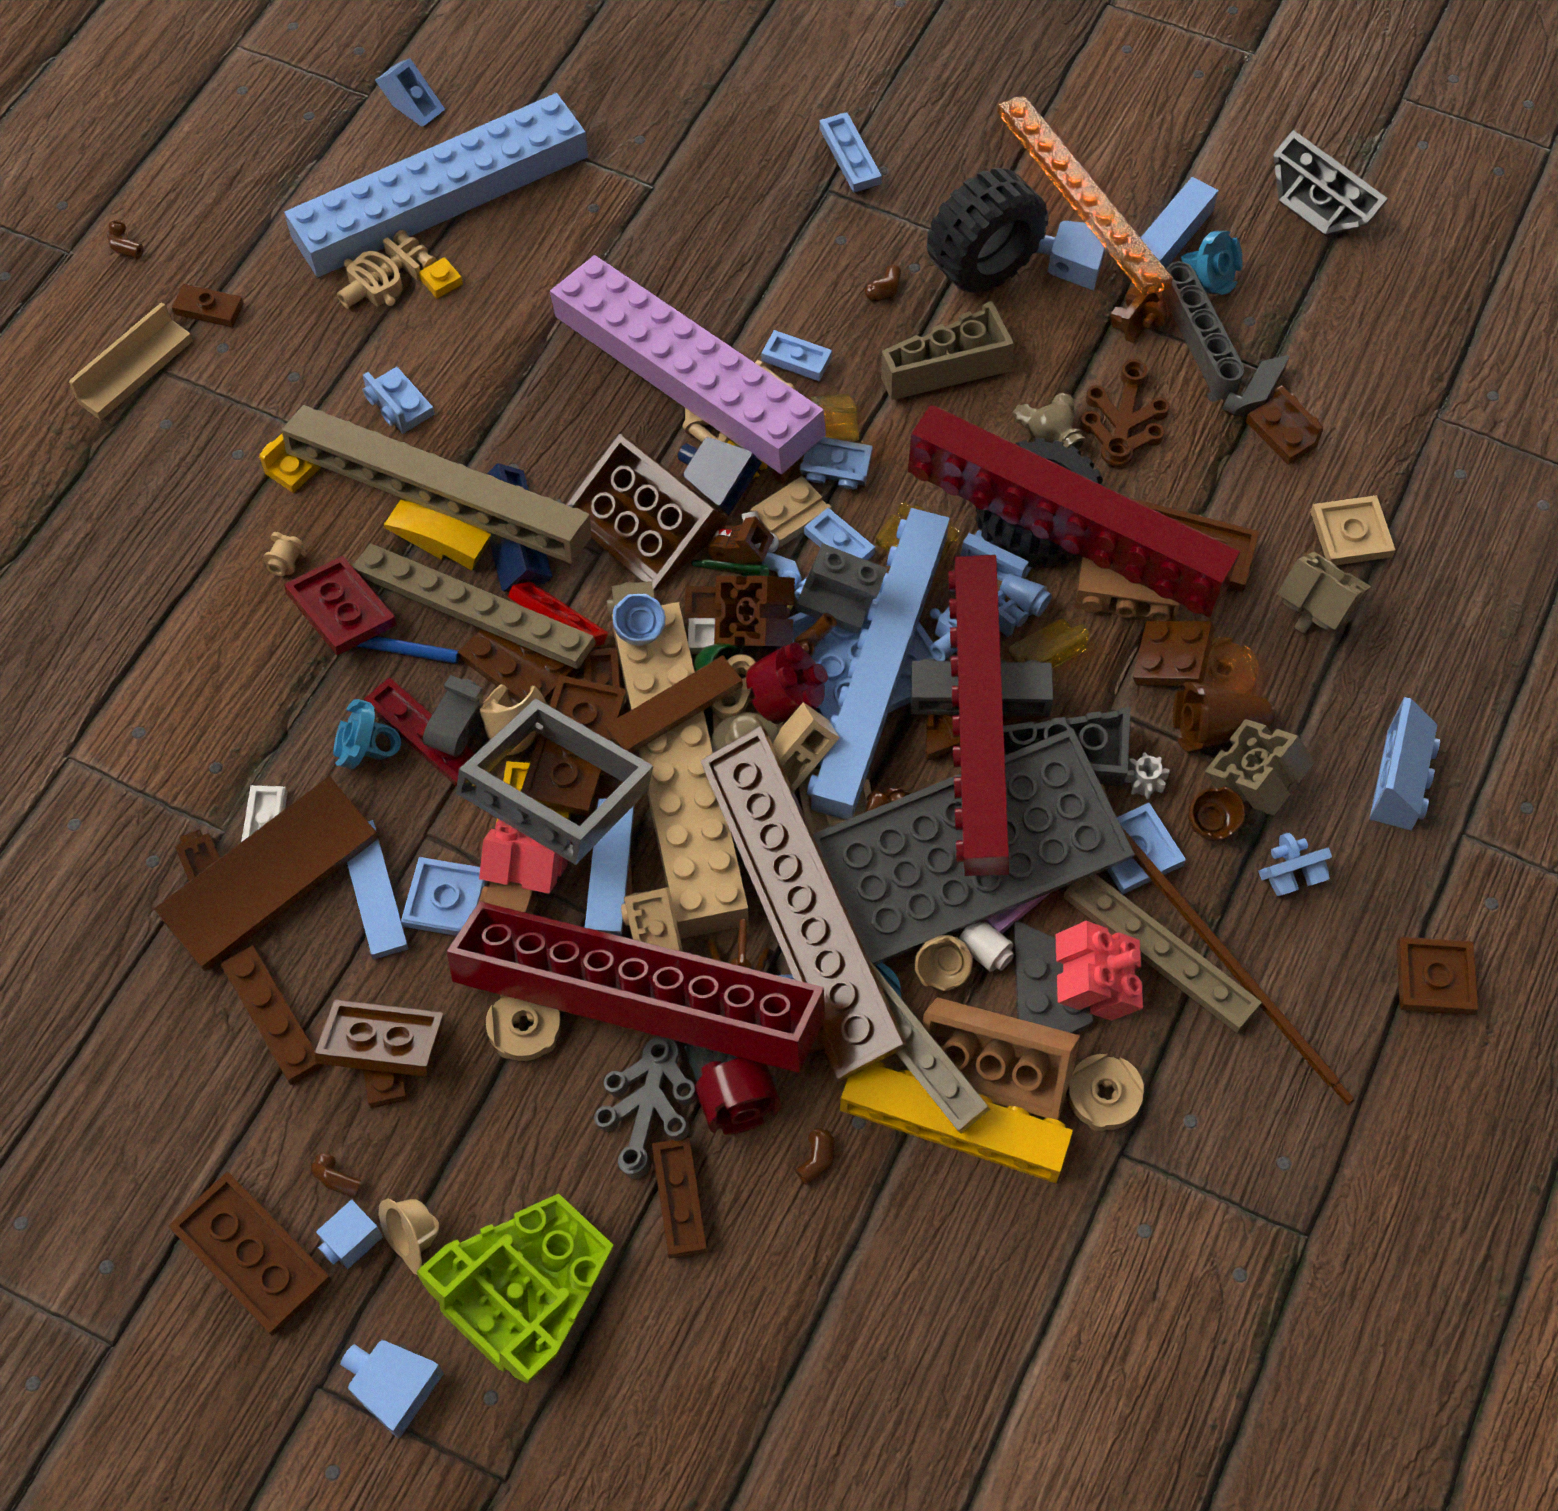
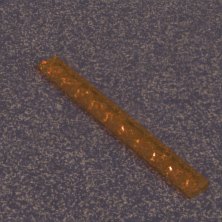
(1085, 196)

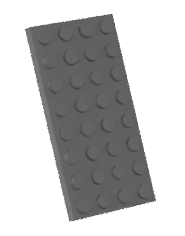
(901, 862)

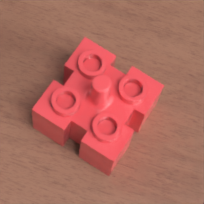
(519, 859)
(1099, 971)

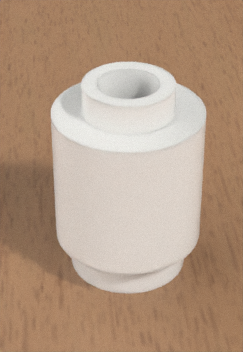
(988, 946)

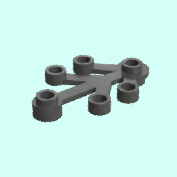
(647, 1100)

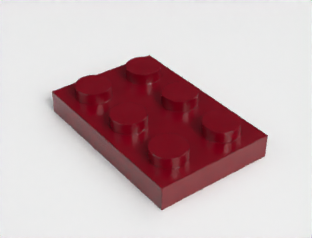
(340, 605)

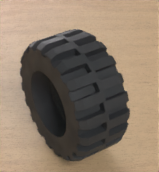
(987, 230)
(1022, 541)

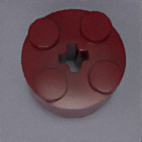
(785, 682)
(736, 1095)

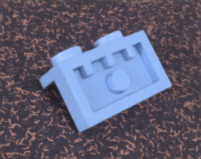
(398, 399)

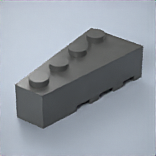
(1100, 735)

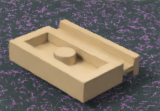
(790, 510)

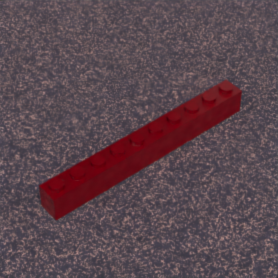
(979, 717)

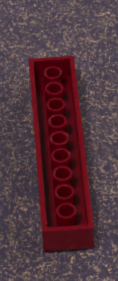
(1071, 511)
(638, 985)

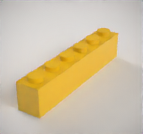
(999, 1136)

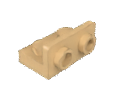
(652, 918)

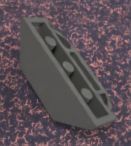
(1323, 188)

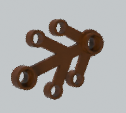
(1124, 419)

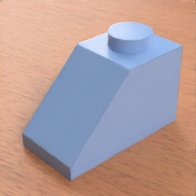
(410, 92)

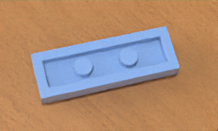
(850, 152)

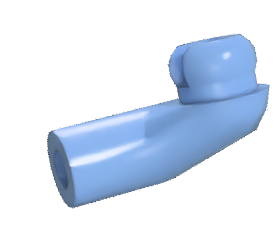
(783, 566)

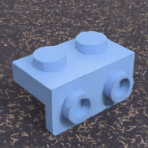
(837, 461)

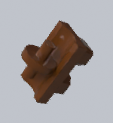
(1140, 314)

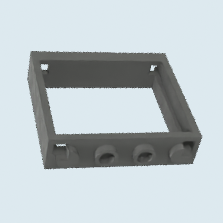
(535, 818)

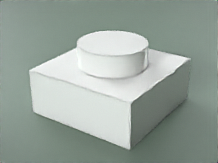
(700, 634)

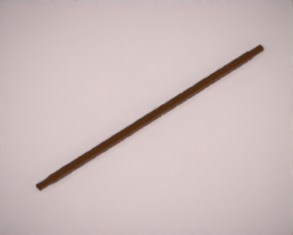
(1238, 971)

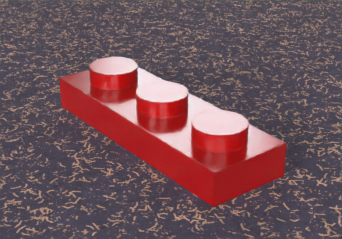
(540, 601)

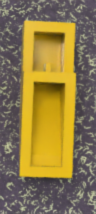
(438, 533)

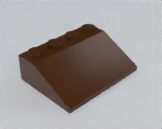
(645, 512)

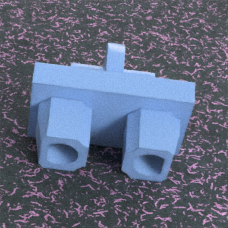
(1281, 874)

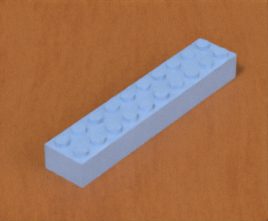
(437, 183)

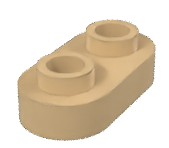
(739, 697)

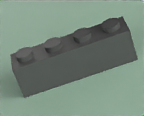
(1025, 688)

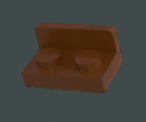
(1286, 426)

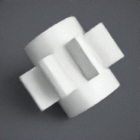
(1146, 775)

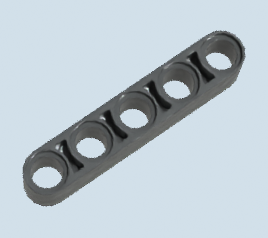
(1203, 331)

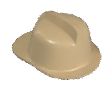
(408, 1229)

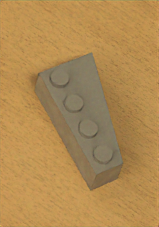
(949, 355)

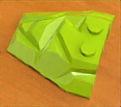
(519, 1283)

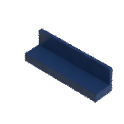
(511, 558)

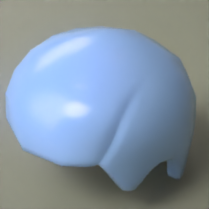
(638, 619)

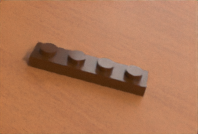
(271, 1015)

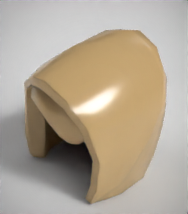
(499, 711)

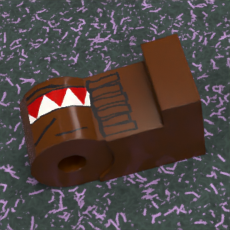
(738, 543)

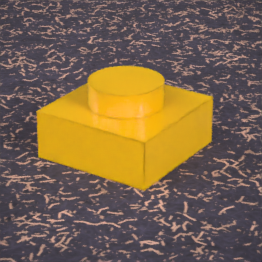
(440, 278)

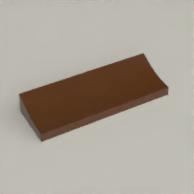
(266, 873)

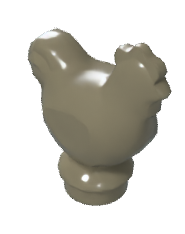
(1052, 421)

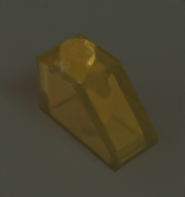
(839, 416)

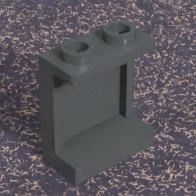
(841, 587)

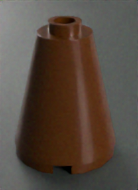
(1213, 714)

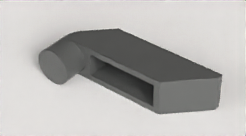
(1259, 388)

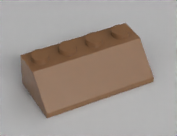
(1006, 1056)

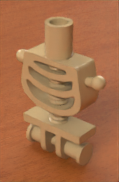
(375, 268)

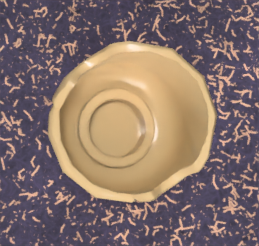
(943, 962)

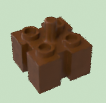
(754, 610)

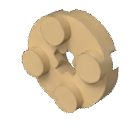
(518, 1044)
(1097, 1111)

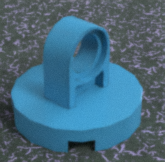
(1216, 262)
(358, 736)

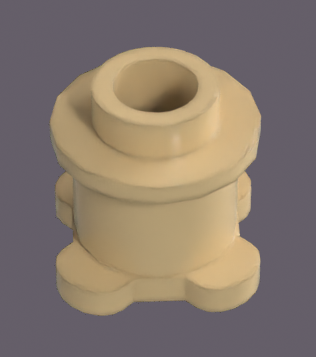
(283, 554)

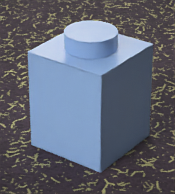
(348, 1235)

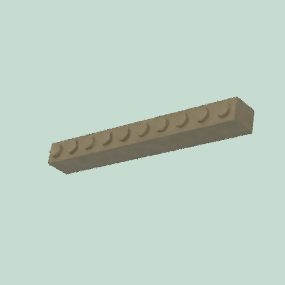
(438, 483)

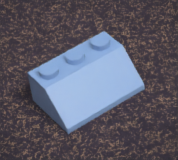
(1405, 767)

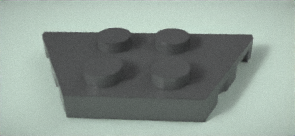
(1037, 983)

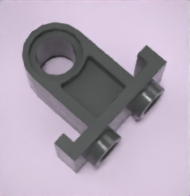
(455, 717)

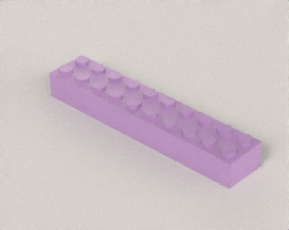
(689, 364)

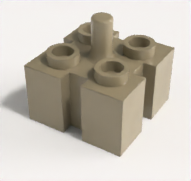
(1323, 591)
(1261, 765)

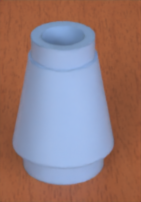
(1027, 594)

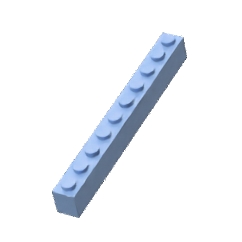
(879, 664)

